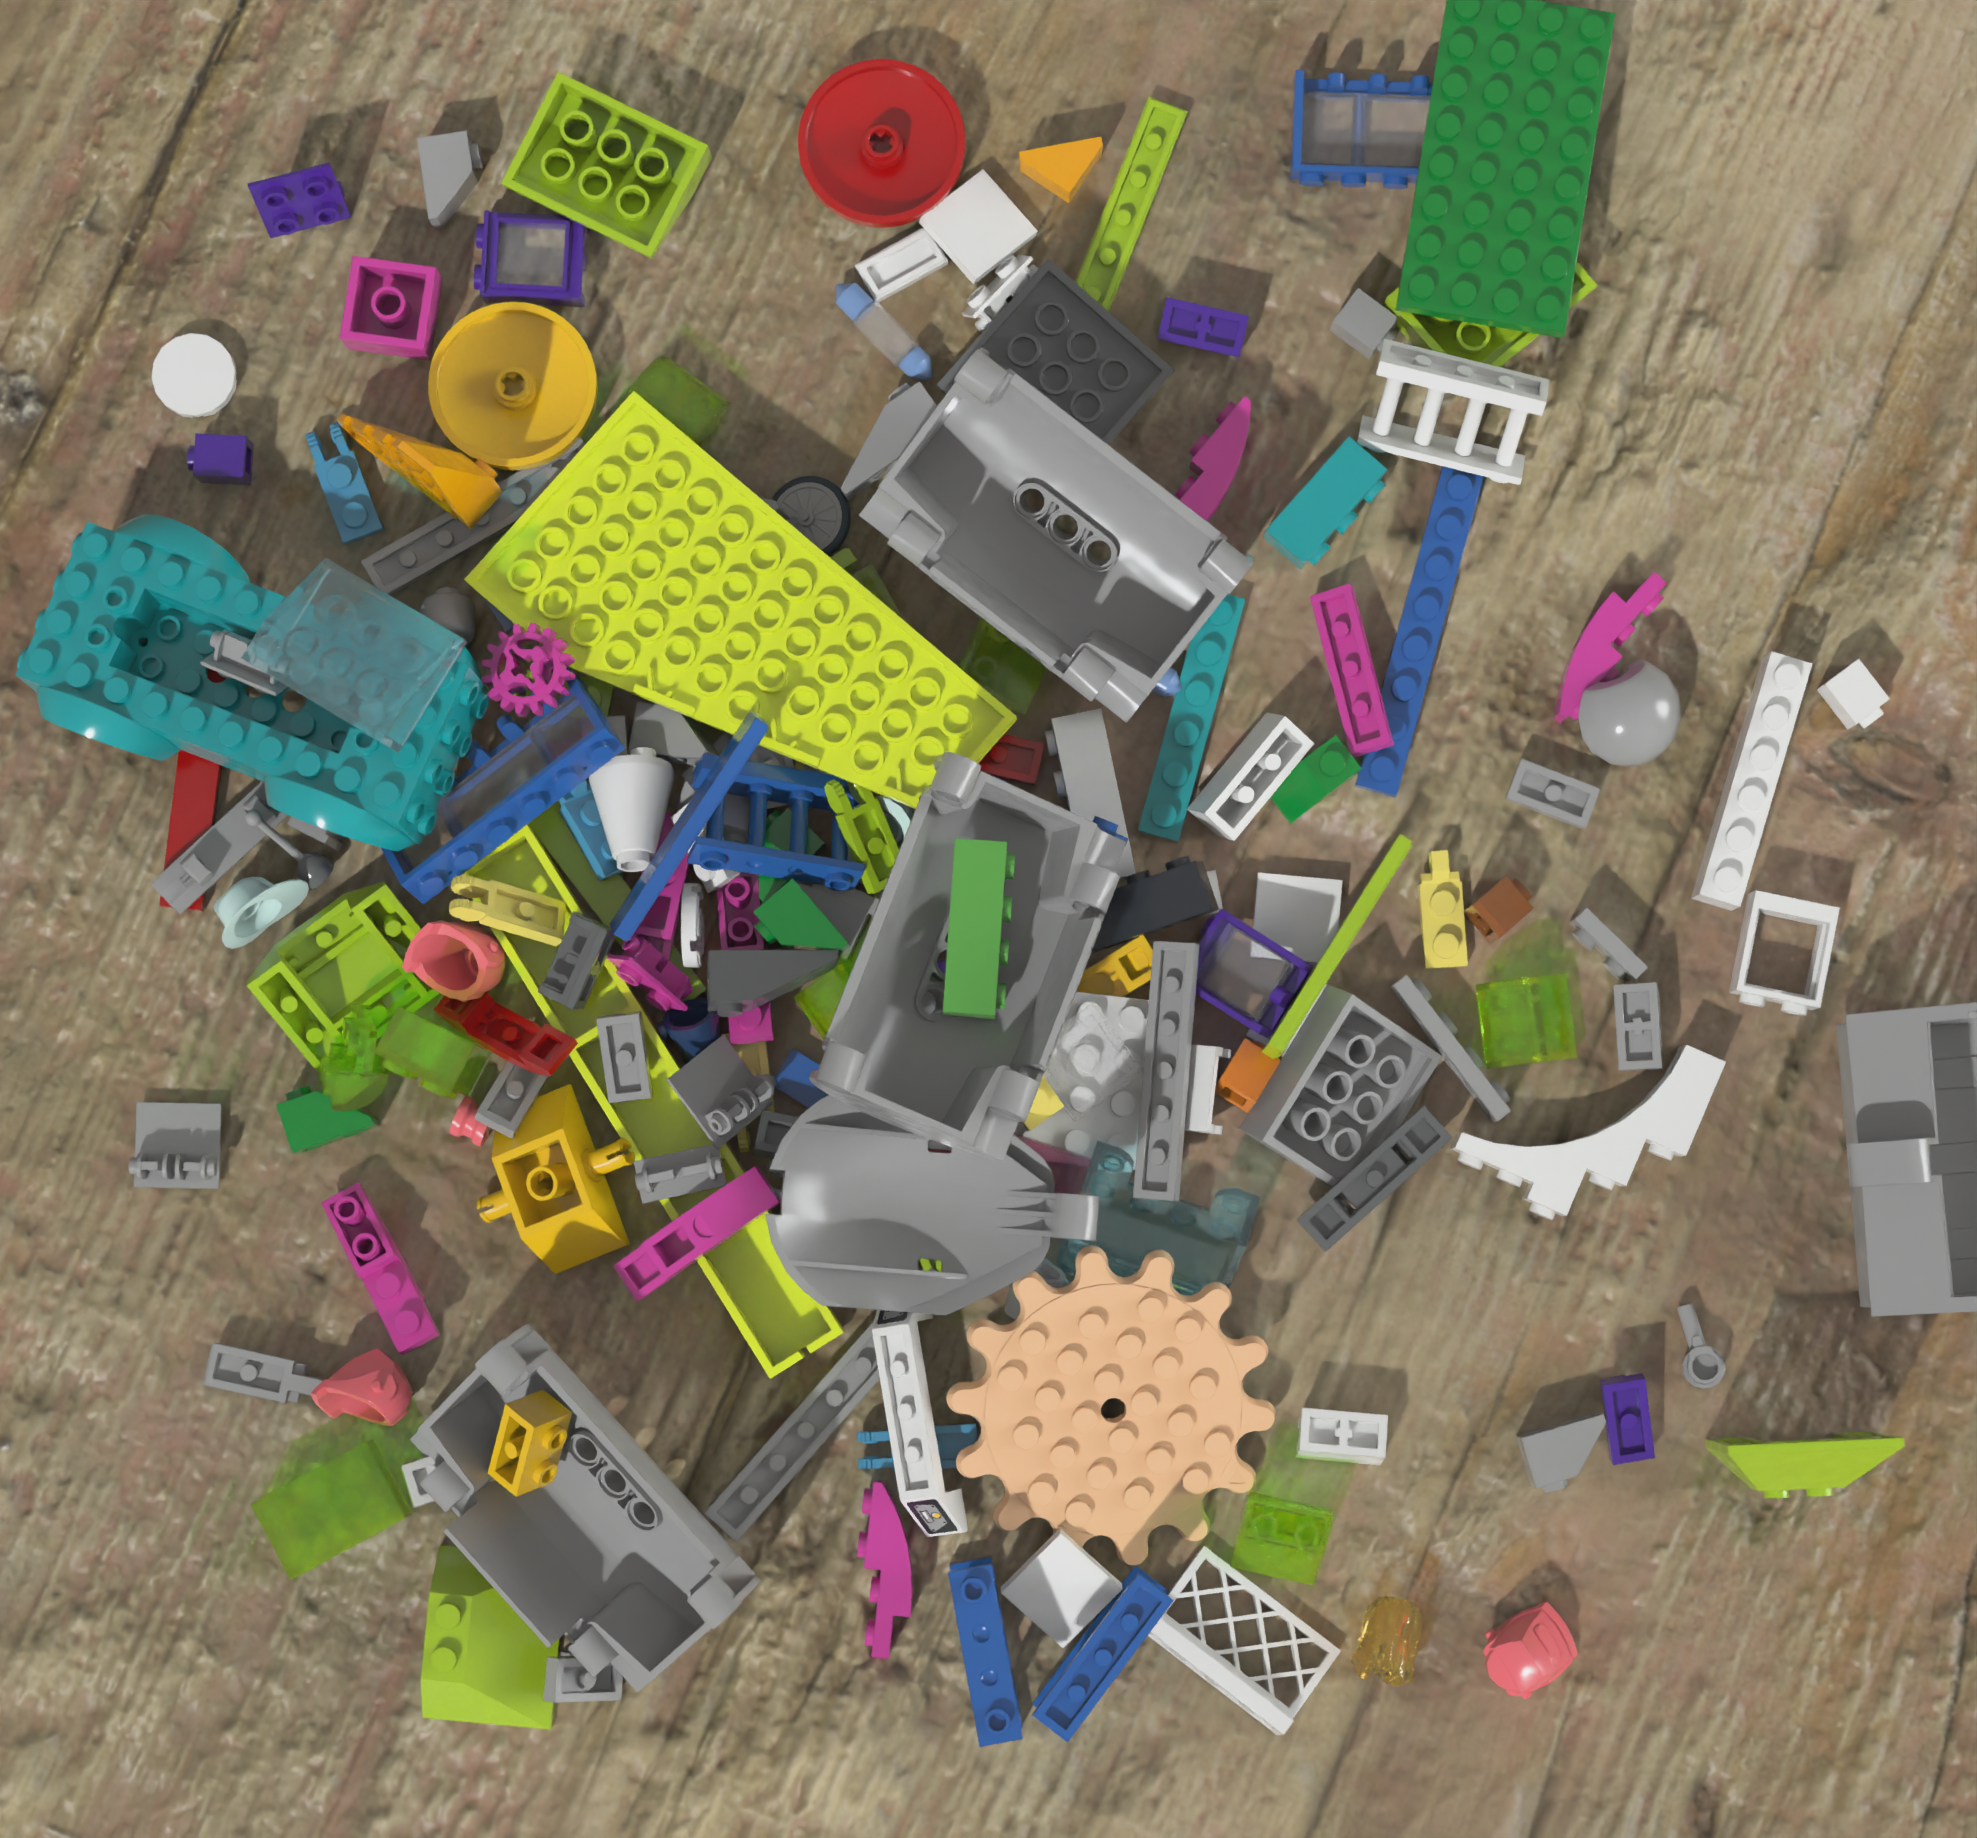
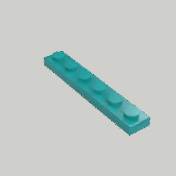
(1190, 722)

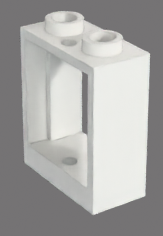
(1797, 910)

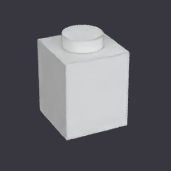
(1854, 696)

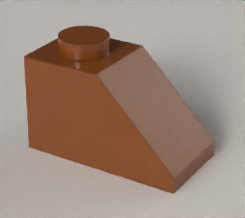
(1499, 908)

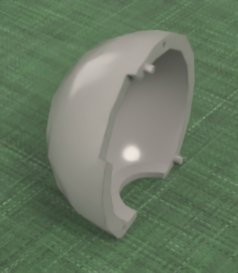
(1631, 716)

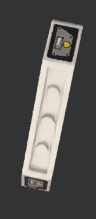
(912, 1425)

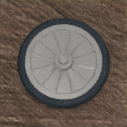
(816, 510)

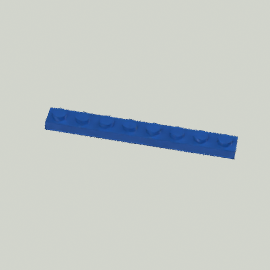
(1421, 625)

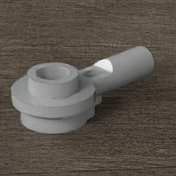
(1702, 1364)

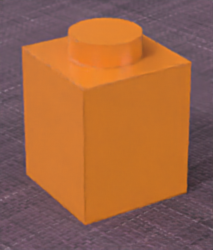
(1246, 1075)

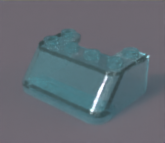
(1200, 1240)

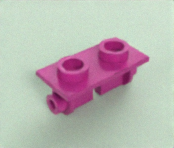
(638, 969)

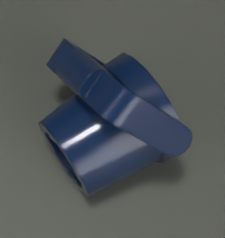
(690, 1029)

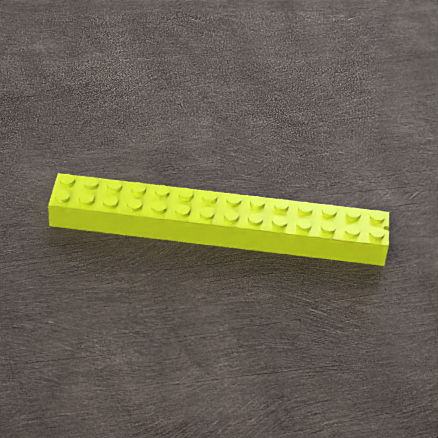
(743, 1270)

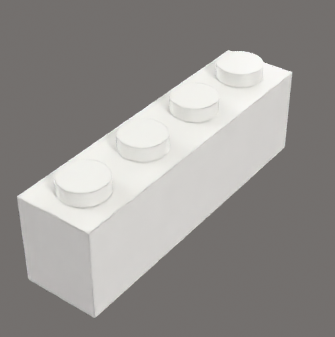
(1088, 773)

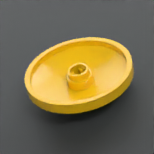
(513, 385)

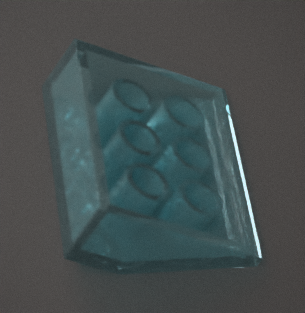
(356, 653)

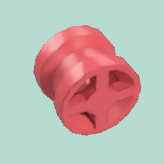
(465, 1123)

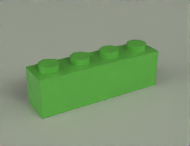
(976, 928)

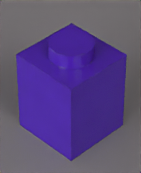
(221, 459)

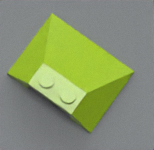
(337, 960)
(1804, 1464)
(480, 1653)

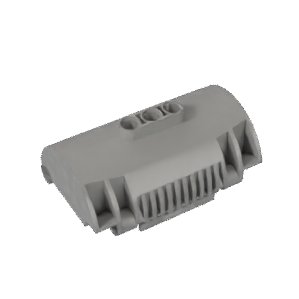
(964, 520)
(956, 1075)
(599, 1551)

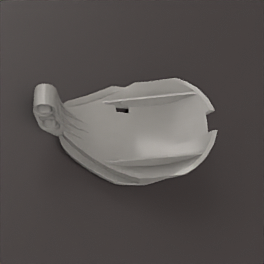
(874, 1201)

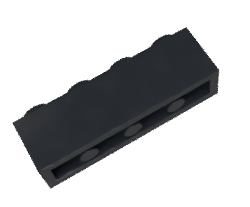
(1156, 902)

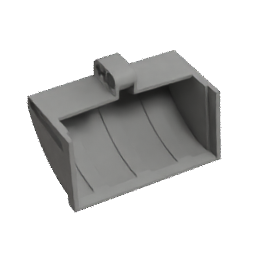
(1912, 1156)

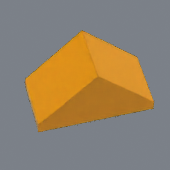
(1062, 166)

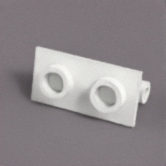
(990, 300)

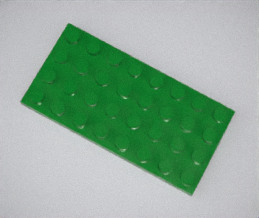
(1506, 164)

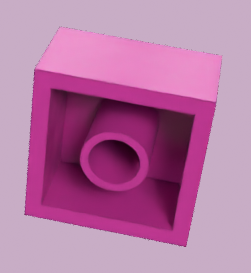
(391, 308)

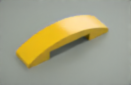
(1120, 971)

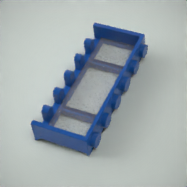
(1358, 130)
(508, 788)

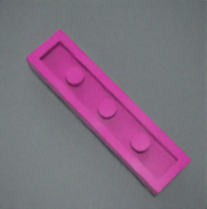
(1351, 670)

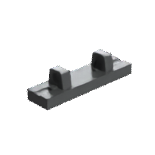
(1374, 1178)

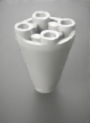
(632, 805)

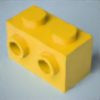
(529, 1443)

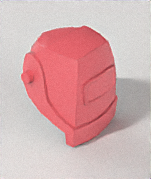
(456, 959)
(367, 1388)
(1529, 1650)

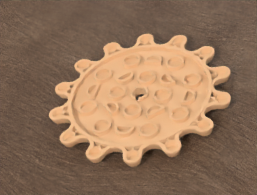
(1100, 1343)

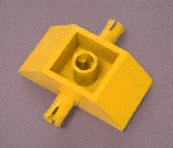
(558, 1184)

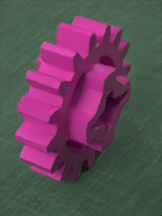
(514, 677)

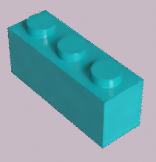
(1326, 504)

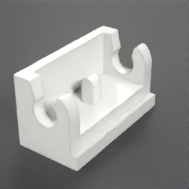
(1202, 1088)
(1342, 1436)

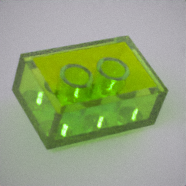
(423, 1048)
(331, 1509)

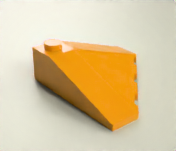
(439, 473)

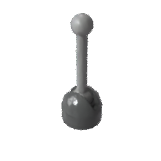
(311, 866)

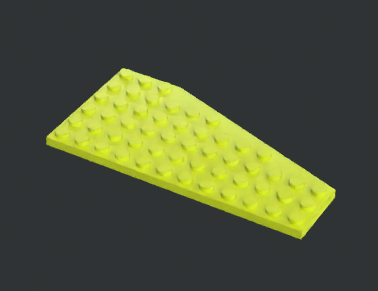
(721, 608)

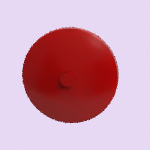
(881, 143)

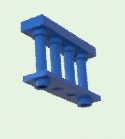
(783, 785)
(985, 1651)
(1101, 1654)

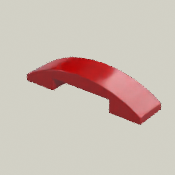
(508, 1033)

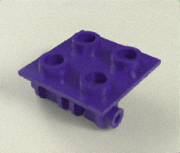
(300, 200)

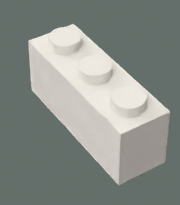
(1250, 776)

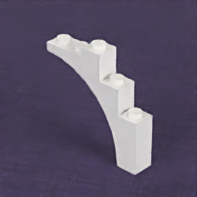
(1662, 1119)

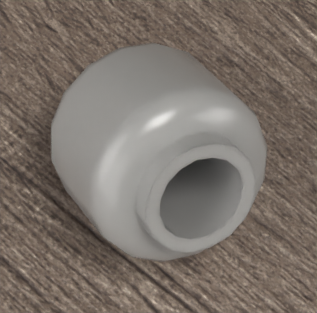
(451, 611)

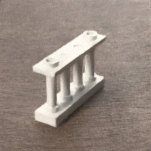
(1461, 377)

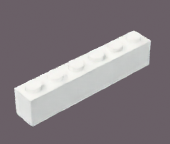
(1751, 781)

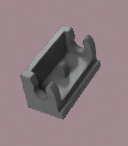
(578, 961)

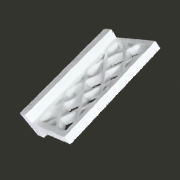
(1229, 1677)

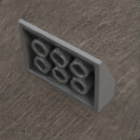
(1340, 1087)

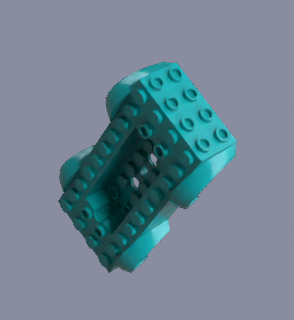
(125, 668)

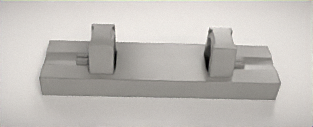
(215, 852)

